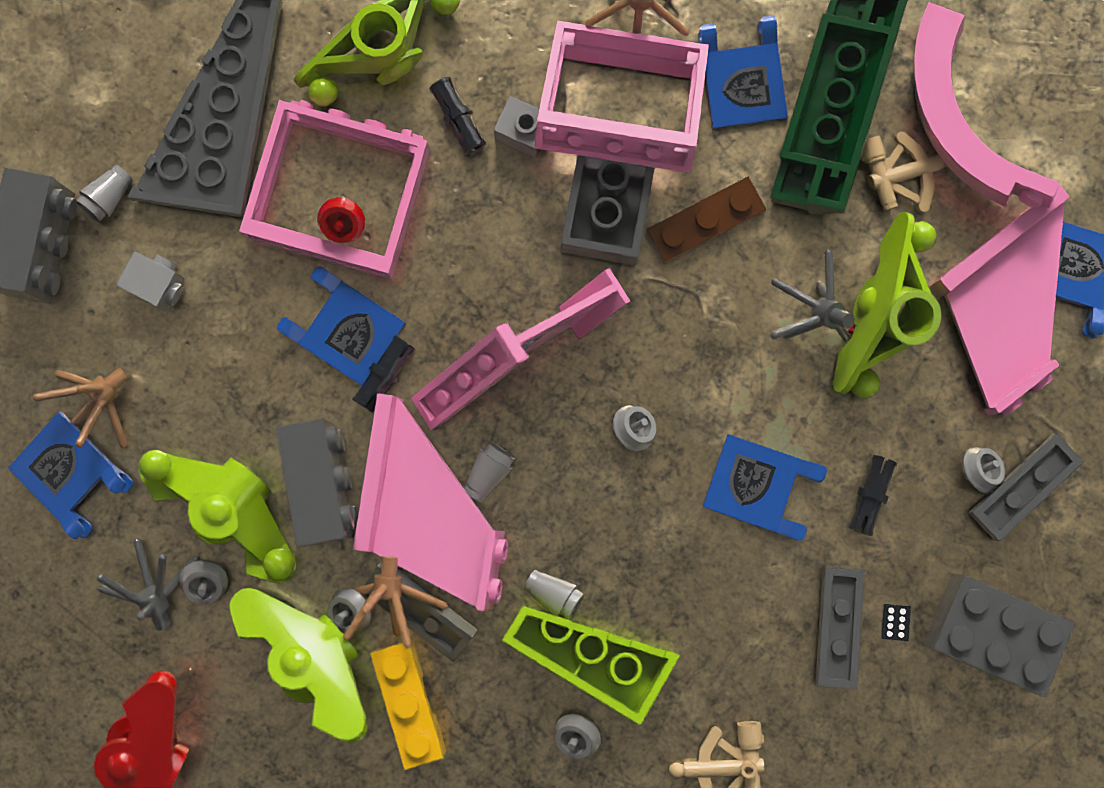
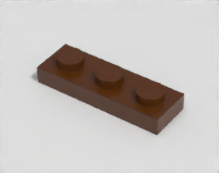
(706, 220)

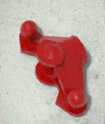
(144, 743)

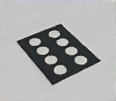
(896, 622)

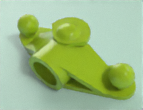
(390, 62)
(877, 307)
(223, 507)
(305, 660)

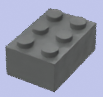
(607, 210)
(33, 233)
(317, 482)
(999, 634)

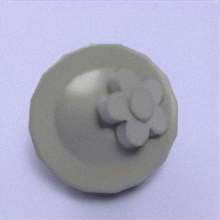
(634, 427)
(983, 469)
(203, 582)
(344, 608)
(577, 736)

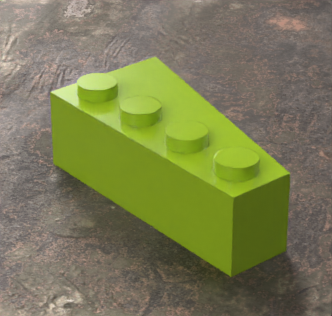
(601, 665)

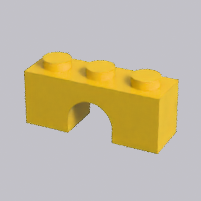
(407, 704)

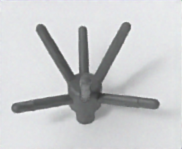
(825, 311)
(153, 598)

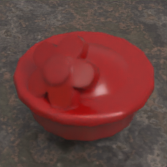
(341, 220)

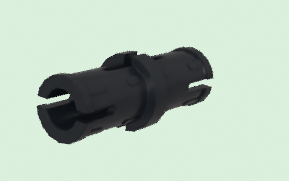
(457, 115)
(383, 373)
(872, 495)

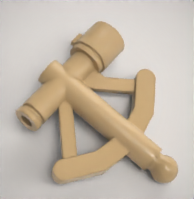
(886, 178)
(747, 766)

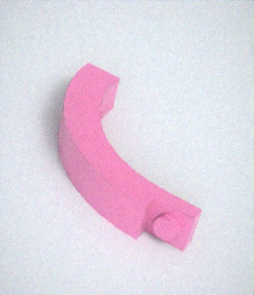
(949, 131)

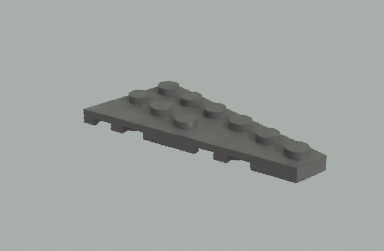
(216, 126)

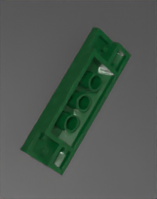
(837, 104)

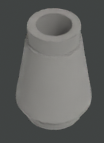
(104, 193)
(488, 471)
(554, 594)

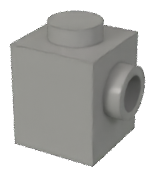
(518, 126)
(152, 280)

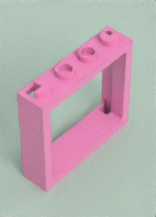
(340, 125)
(616, 139)

